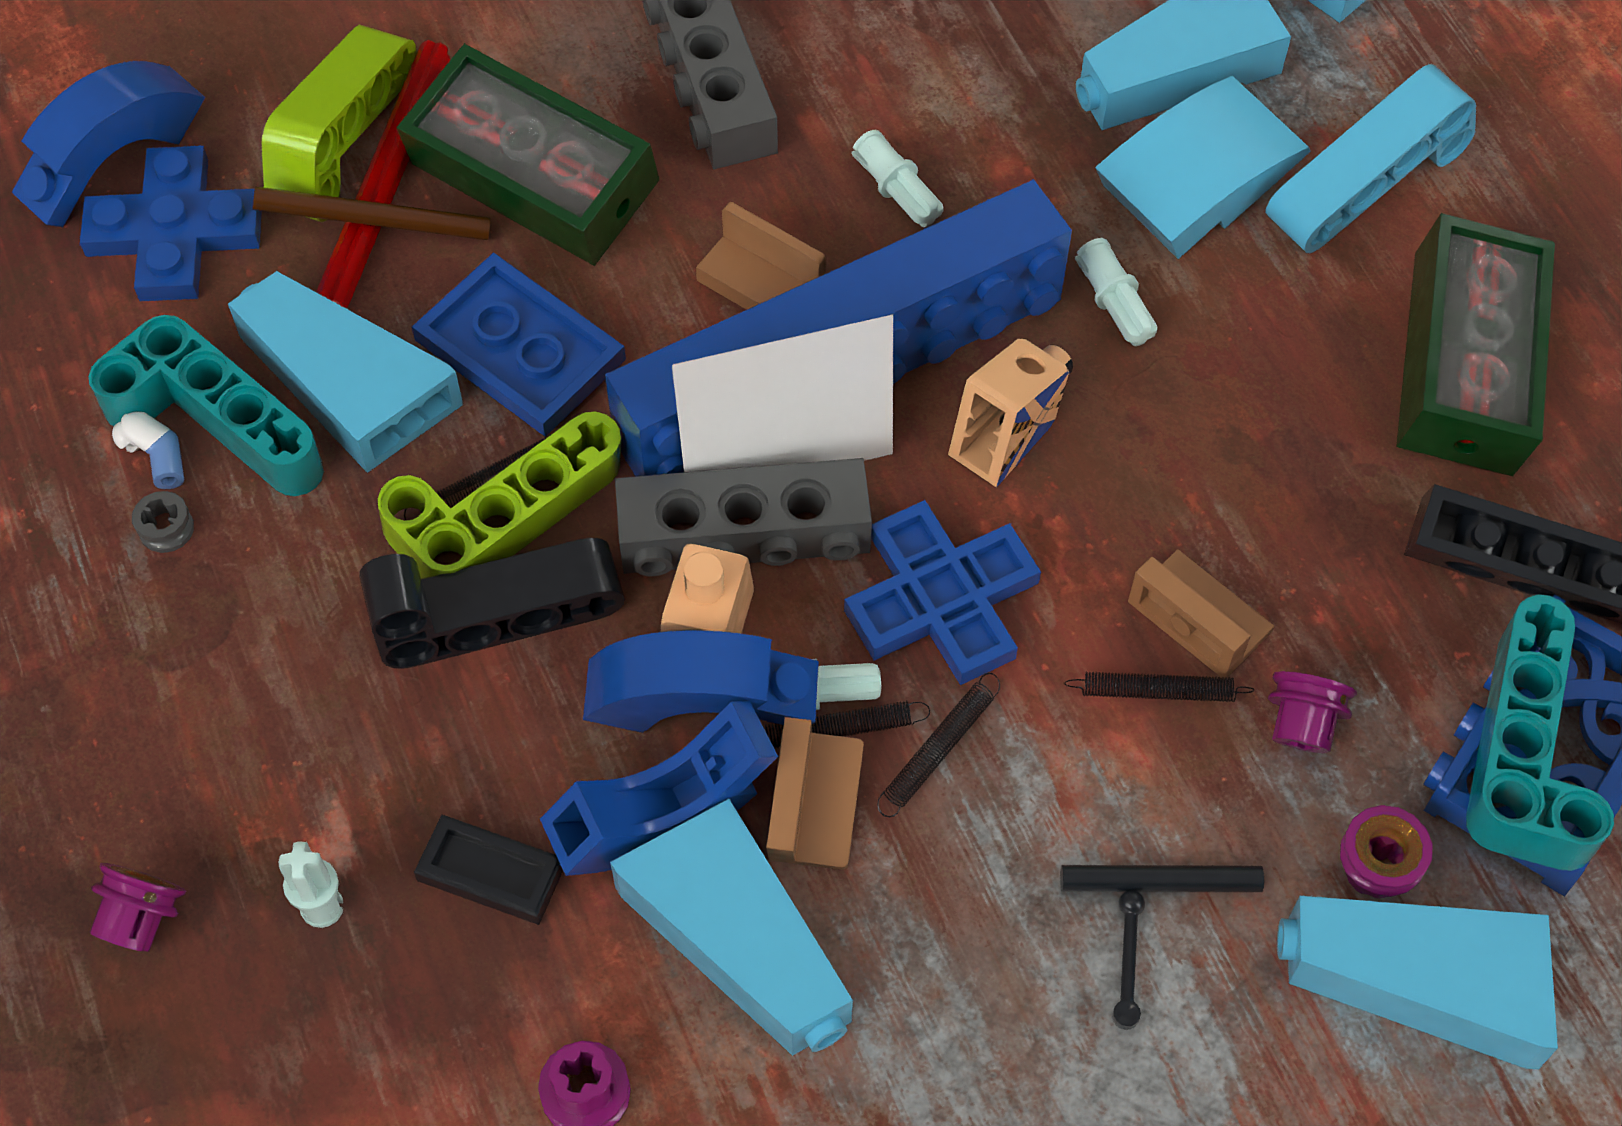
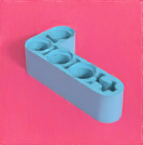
(1414, 122)

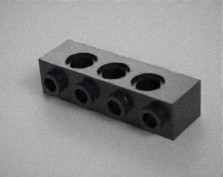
(1518, 551)

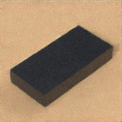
(489, 869)

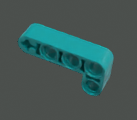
(193, 364)
(1532, 727)

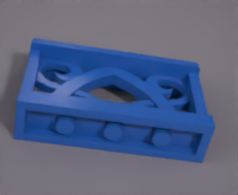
(1449, 775)

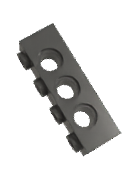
(715, 79)
(767, 494)

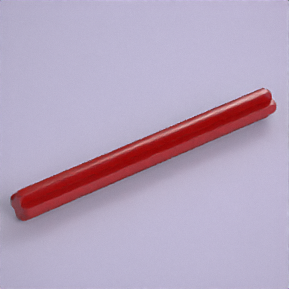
(380, 179)

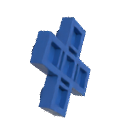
(170, 223)
(942, 592)

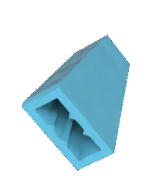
(1179, 53)
(345, 370)
(735, 922)
(1431, 968)

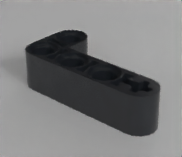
(488, 602)

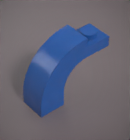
(94, 121)
(696, 672)
(614, 816)

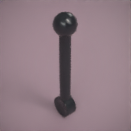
(1127, 1012)

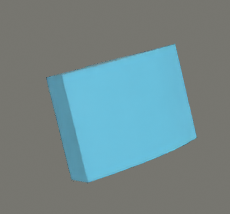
(1201, 163)

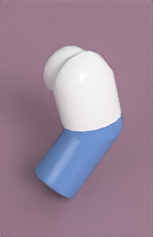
(162, 444)

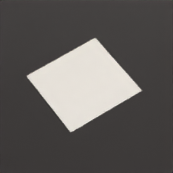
(789, 400)

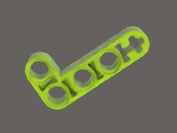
(332, 110)
(505, 494)

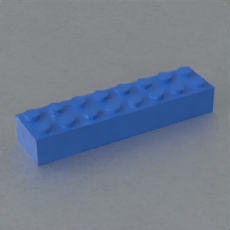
(940, 284)

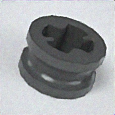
(171, 537)

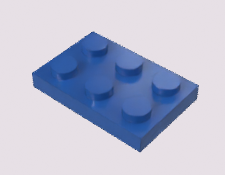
(519, 343)

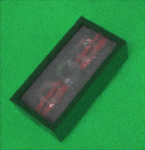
(529, 153)
(1477, 345)

